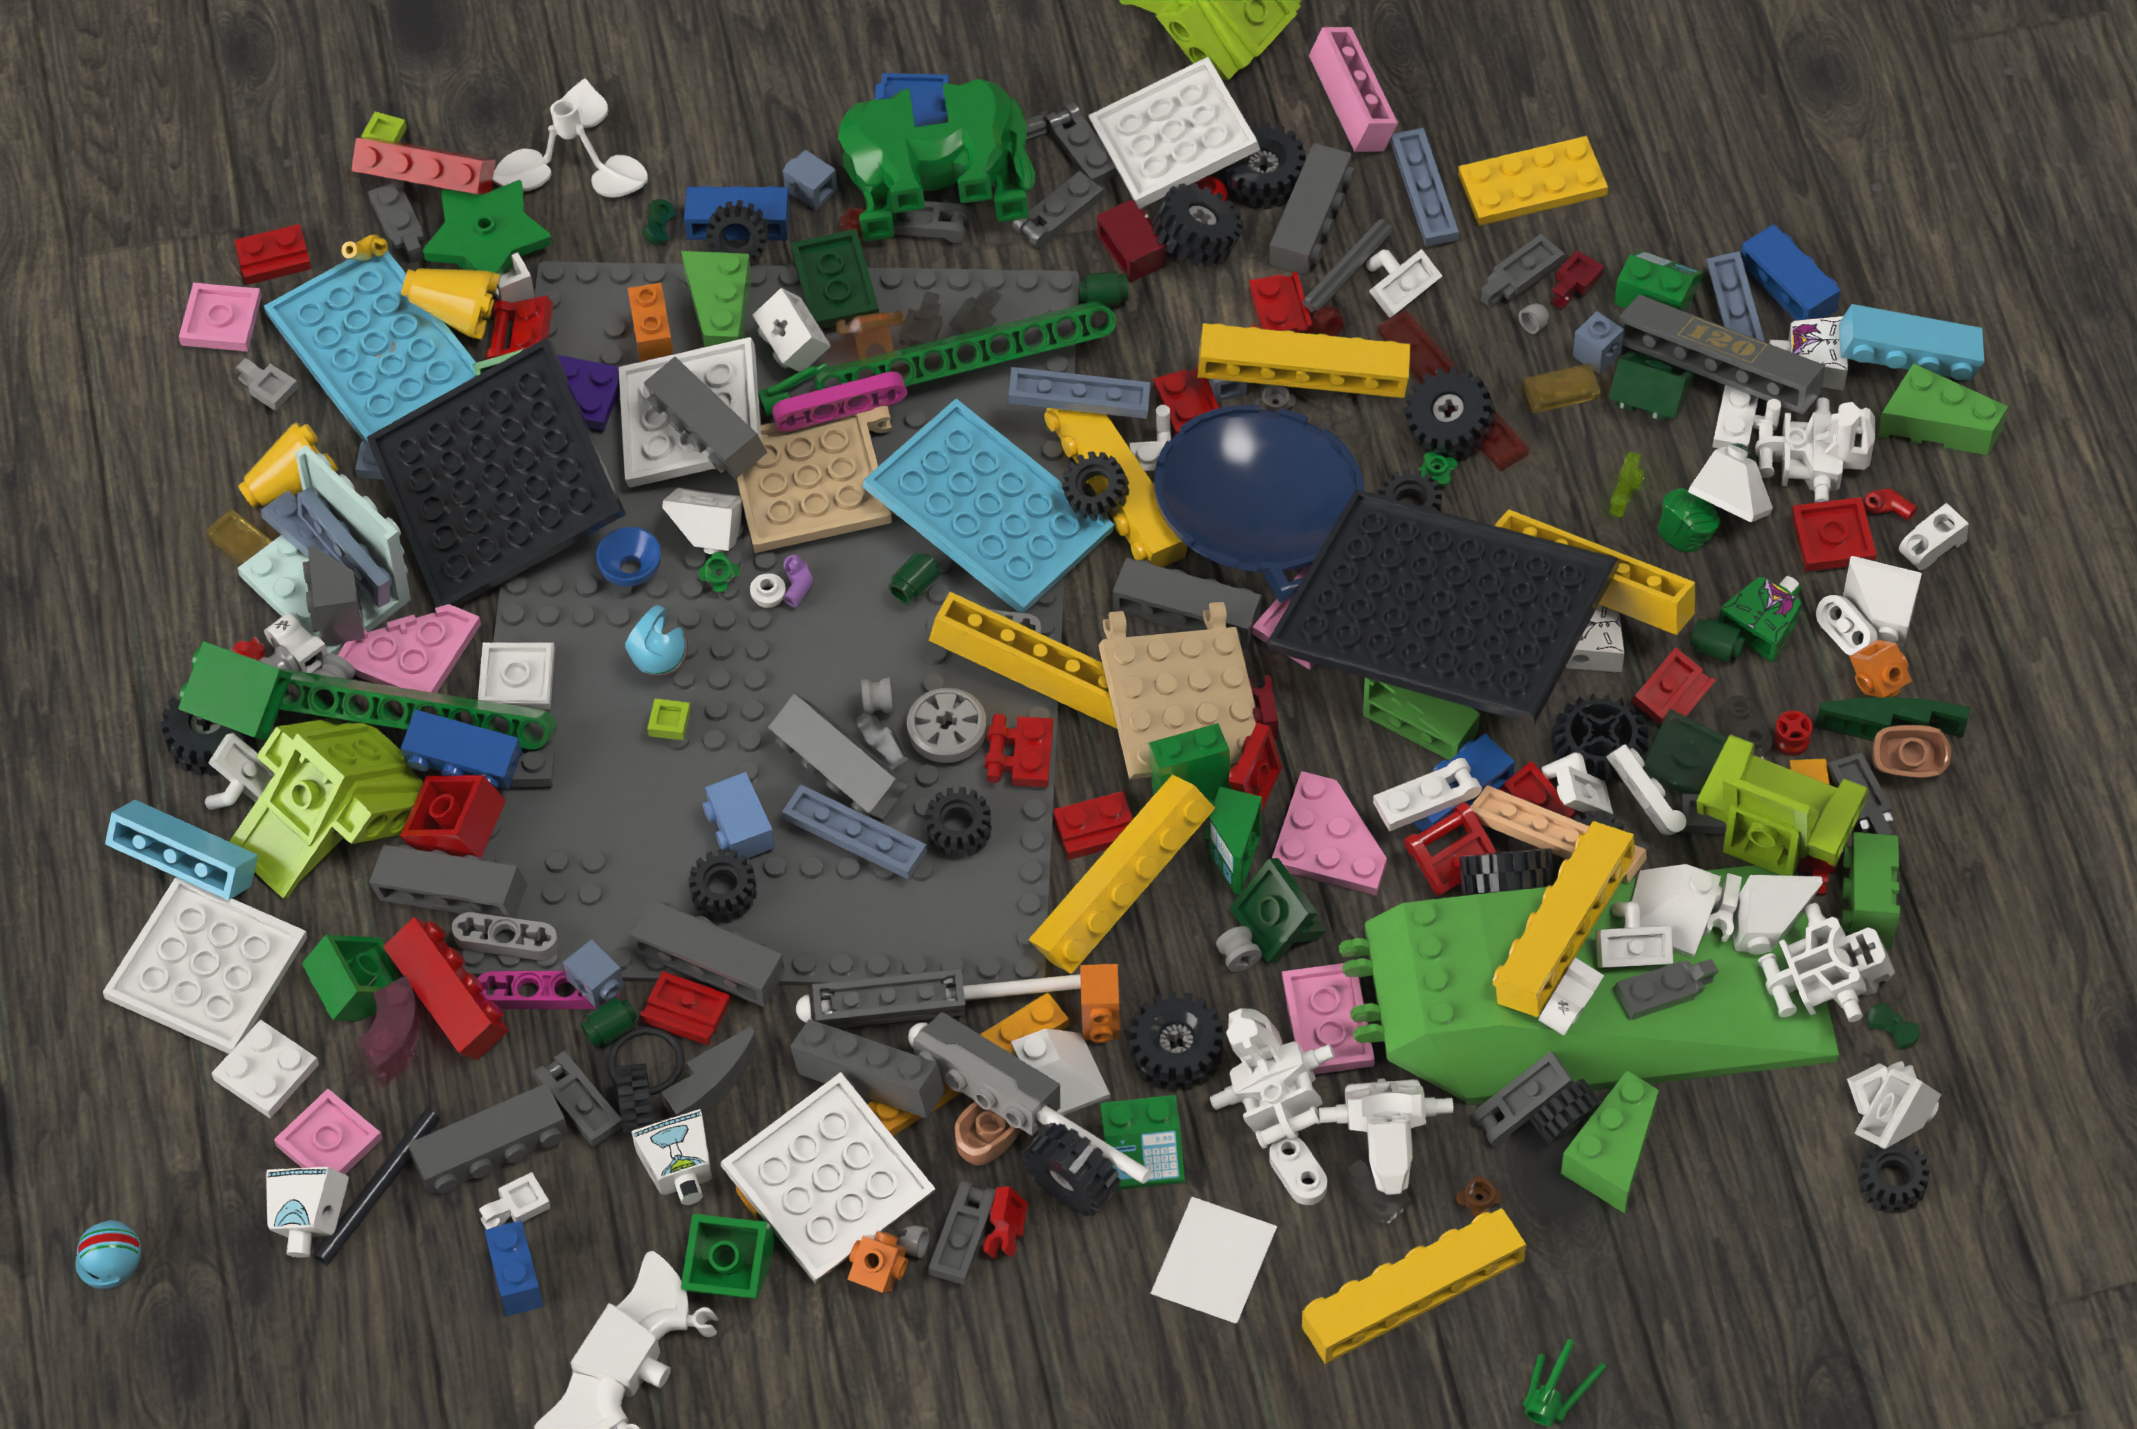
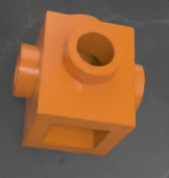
(1880, 669)
(875, 1274)

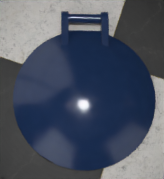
(1255, 489)

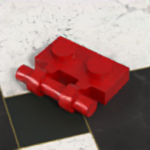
(1031, 754)

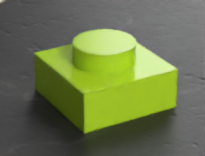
(385, 127)
(669, 719)

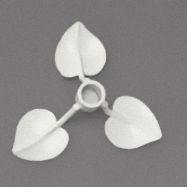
(577, 110)

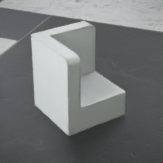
(516, 284)

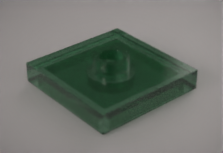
(1683, 753)

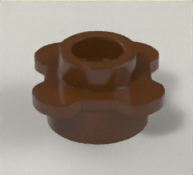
(1476, 1187)

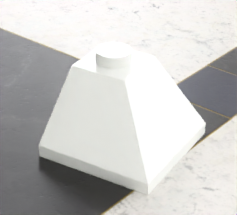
(1733, 484)
(706, 517)
(1883, 596)
(1677, 898)
(1770, 909)
(1067, 1061)
(1898, 1109)

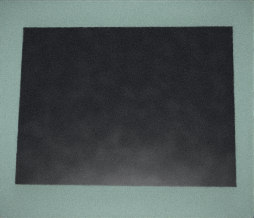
(1444, 606)

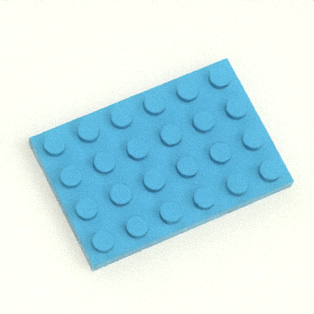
(356, 314)
(986, 506)

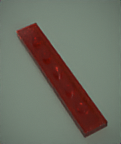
(1425, 356)

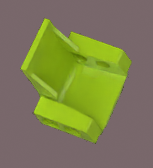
(1222, 29)
(325, 787)
(1777, 812)

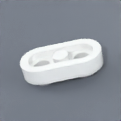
(1849, 626)
(1295, 1168)

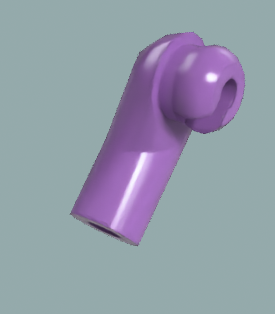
(800, 578)

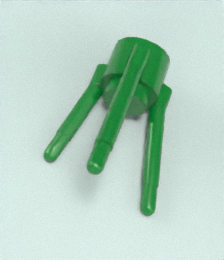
(772, 395)
(1544, 1405)

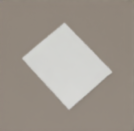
(1214, 1260)

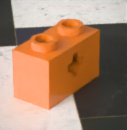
(650, 321)
(1100, 1002)

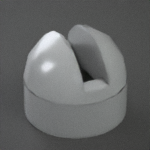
(1533, 318)
(915, 1240)

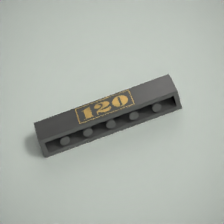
(1721, 354)

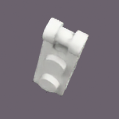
(1646, 790)
(1427, 795)

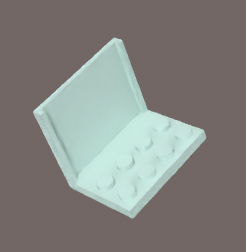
(278, 568)

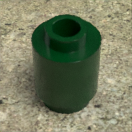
(1105, 288)
(914, 578)
(1717, 639)
(609, 1022)

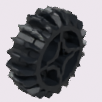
(1599, 726)

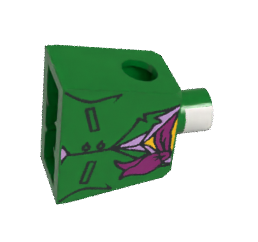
(1765, 614)

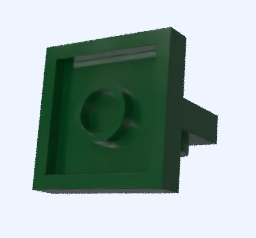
(1276, 911)

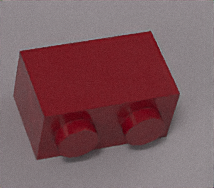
(1131, 240)

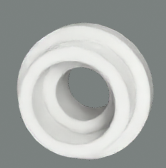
(771, 597)

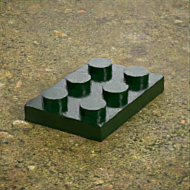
(834, 278)

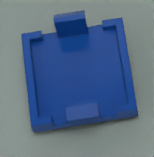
(925, 94)

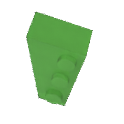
(719, 293)
(1942, 412)
(1420, 717)
(1871, 885)
(1612, 1141)

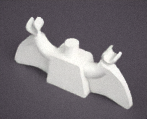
(625, 1350)

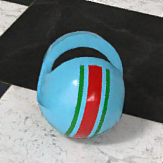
(655, 652)
(109, 1252)

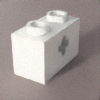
(790, 331)

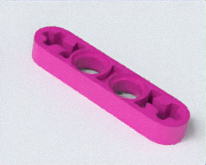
(803, 411)
(545, 997)

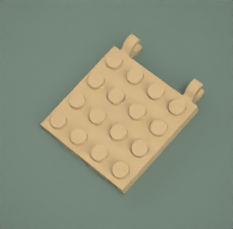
(814, 482)
(1176, 685)

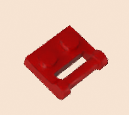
(530, 324)
(1443, 867)

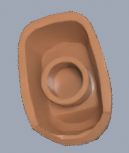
(1911, 751)
(982, 1135)

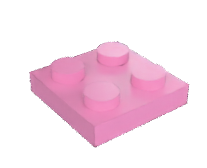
(220, 317)
(328, 1135)

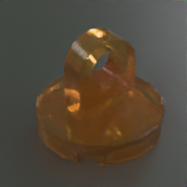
(871, 330)

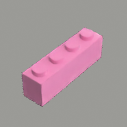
(1353, 89)

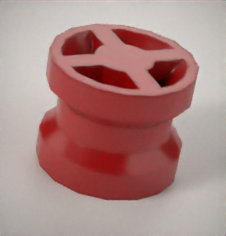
(1792, 723)

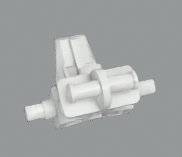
(1818, 447)
(1827, 967)
(1271, 1079)
(1387, 1115)

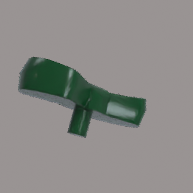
(660, 212)
(1904, 1033)

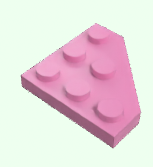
(413, 650)
(1328, 839)

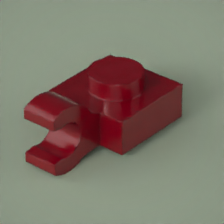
(1578, 275)
(1266, 710)

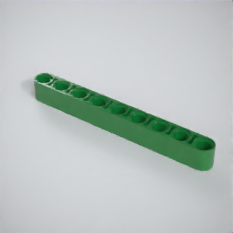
(981, 343)
(382, 713)

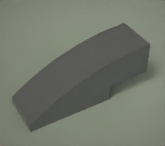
(711, 1075)

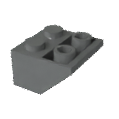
(332, 598)

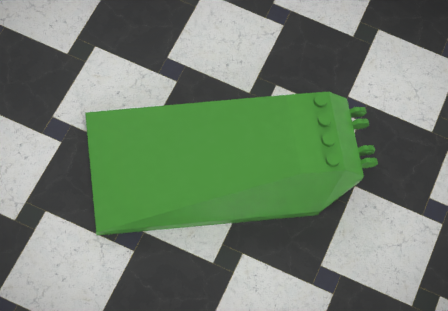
(1444, 1022)

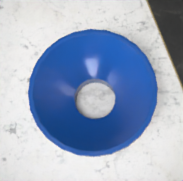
(627, 545)

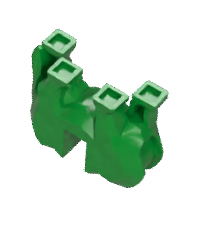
(899, 161)

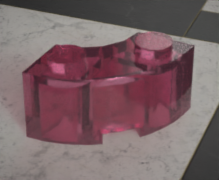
(394, 1033)

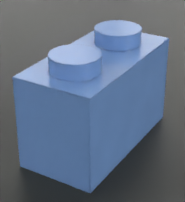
(738, 817)

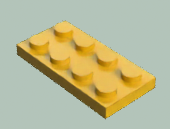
(1532, 180)

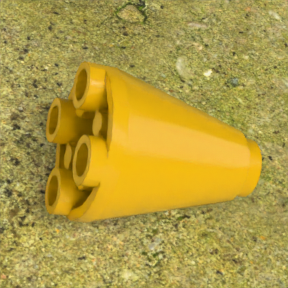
(454, 296)
(278, 467)

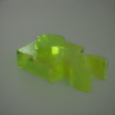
(1630, 478)

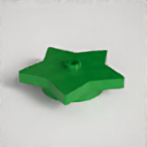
(485, 230)

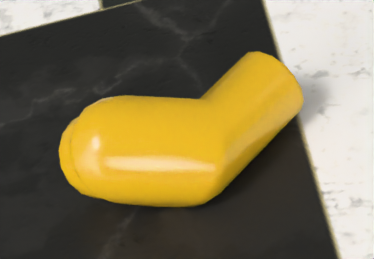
(365, 248)

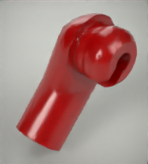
(1889, 501)

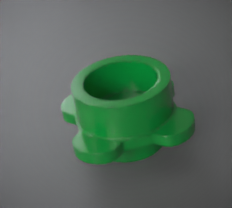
(1445, 464)
(719, 562)

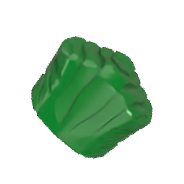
(1687, 520)

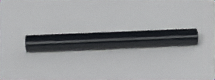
(374, 1189)

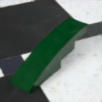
(1868, 716)

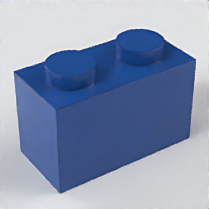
(513, 1268)

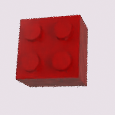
(453, 815)

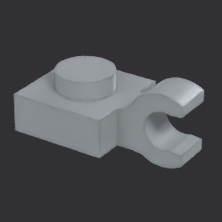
(267, 385)

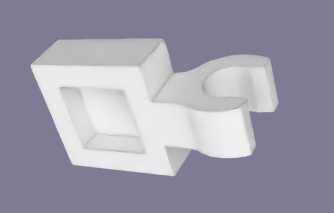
(1724, 906)
(1867, 1083)
(518, 1200)

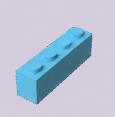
(1907, 339)
(181, 849)

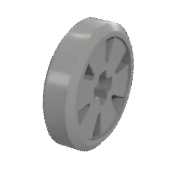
(960, 738)

